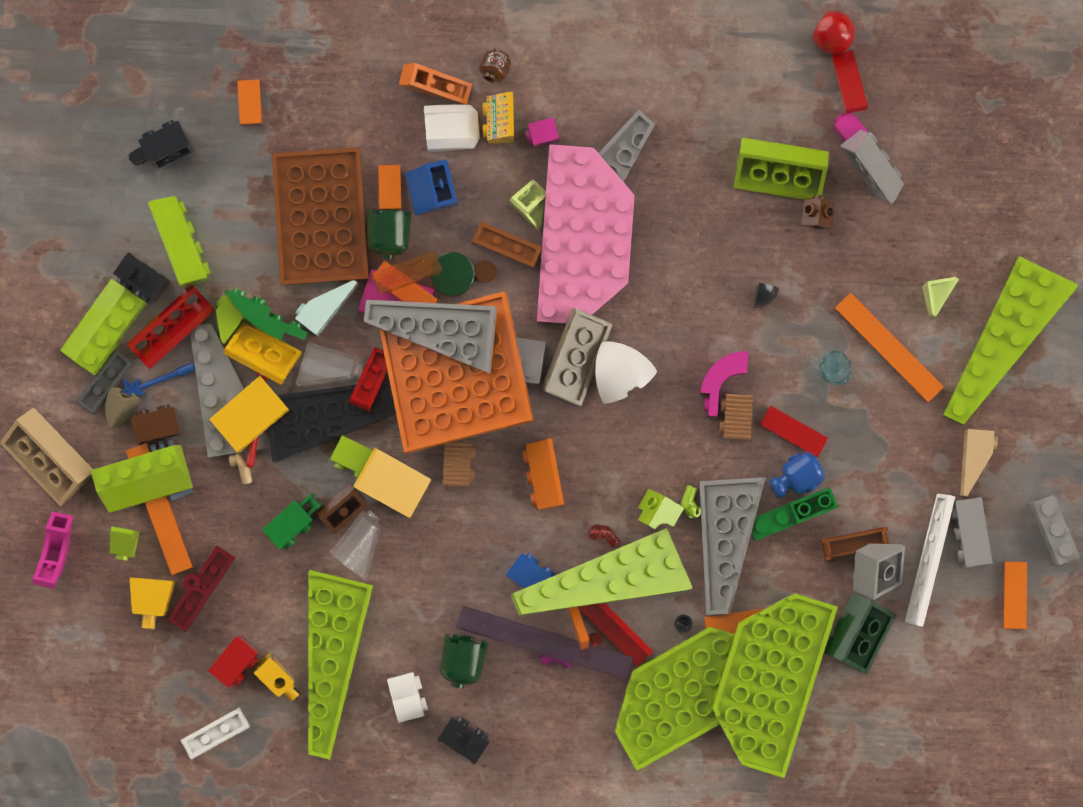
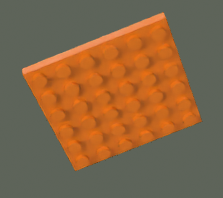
(449, 400)

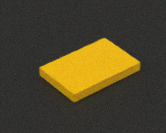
(262, 352)
(249, 414)
(392, 482)

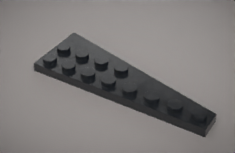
(322, 417)

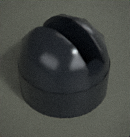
(685, 620)

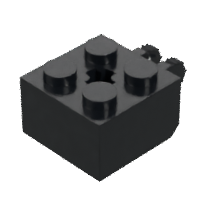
(162, 146)
(141, 277)
(464, 739)

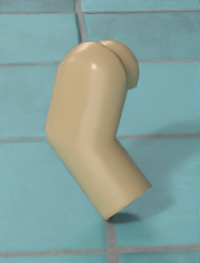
(245, 473)

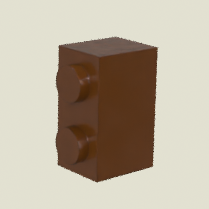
(155, 425)
(342, 508)

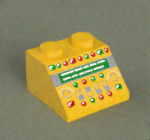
(500, 118)

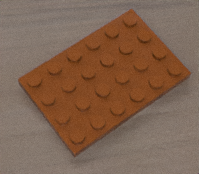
(320, 216)

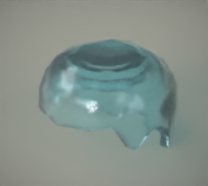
(834, 367)

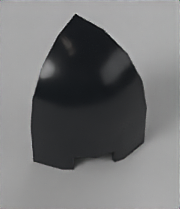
(765, 295)

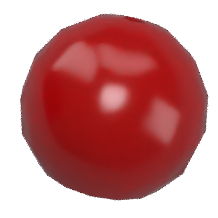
(834, 33)

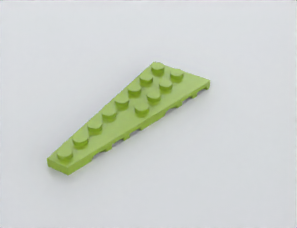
(1020, 314)
(629, 572)
(335, 629)

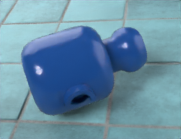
(800, 474)

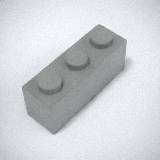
(1054, 530)
(971, 532)

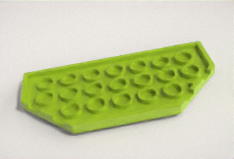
(772, 679)
(673, 697)

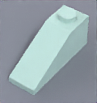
(320, 310)

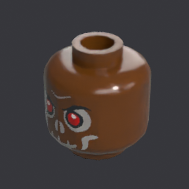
(495, 65)

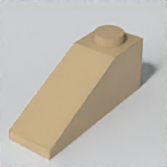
(976, 454)

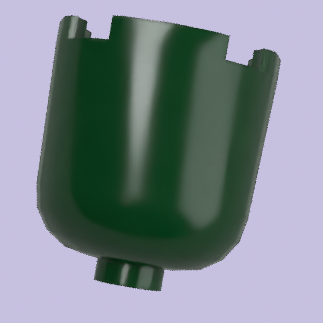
(388, 232)
(462, 660)

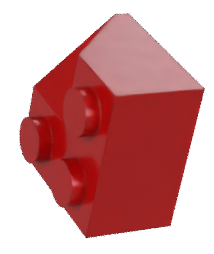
(234, 662)

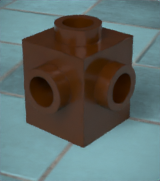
(817, 213)

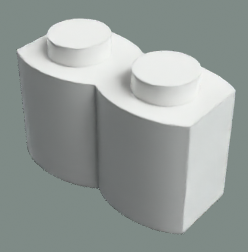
(406, 697)

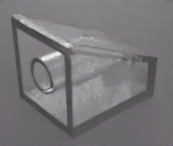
(327, 367)
(359, 544)

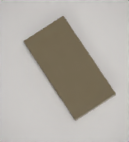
(576, 357)

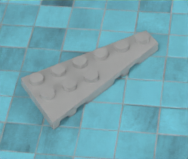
(449, 329)
(216, 387)
(727, 524)

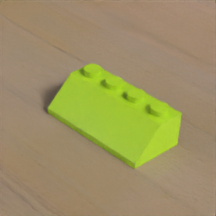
(780, 169)
(179, 241)
(103, 327)
(142, 478)

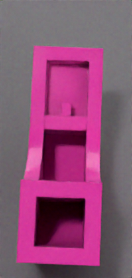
(724, 368)
(55, 550)

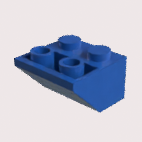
(431, 187)
(527, 572)

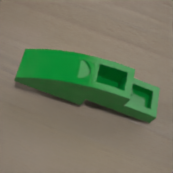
(257, 313)
(793, 513)

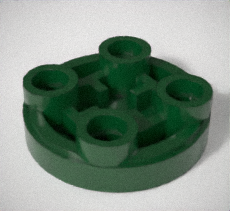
(456, 274)

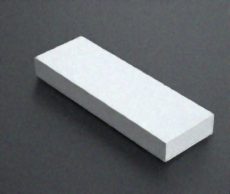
(215, 733)

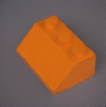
(543, 474)

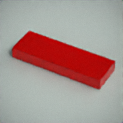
(849, 82)
(370, 380)
(793, 431)

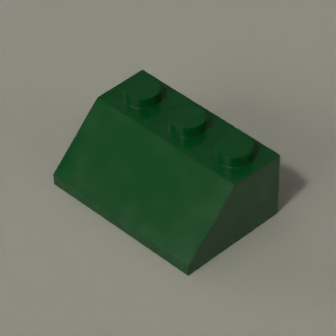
(859, 633)

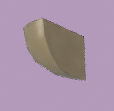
(119, 406)

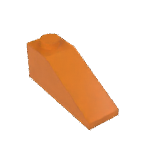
(434, 83)

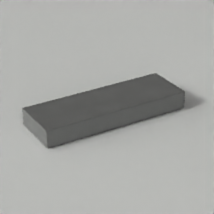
(108, 376)

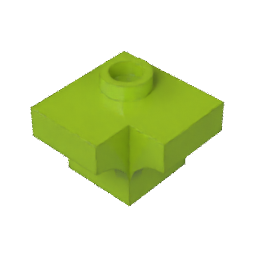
(658, 510)

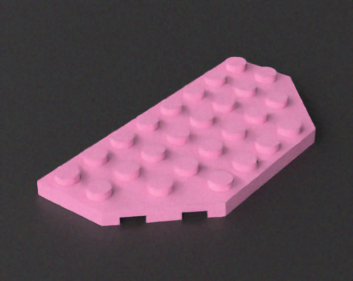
(583, 234)

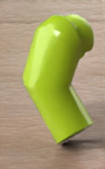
(690, 507)

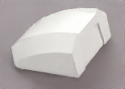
(451, 127)

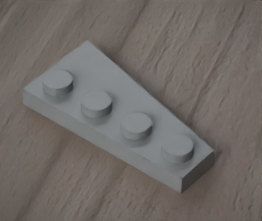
(626, 145)

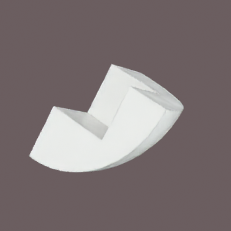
(620, 370)

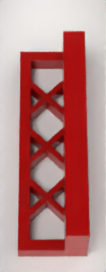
(173, 330)
(617, 631)

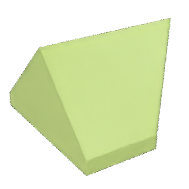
(531, 204)
(936, 294)

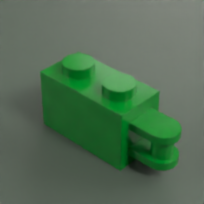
(292, 522)

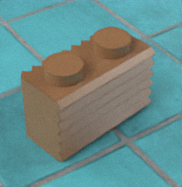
(737, 417)
(457, 464)

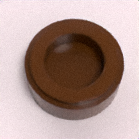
(485, 271)

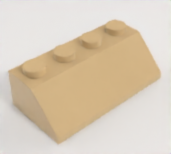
(46, 456)

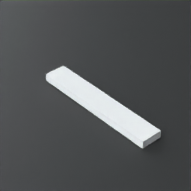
(930, 559)

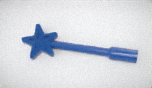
(137, 389)

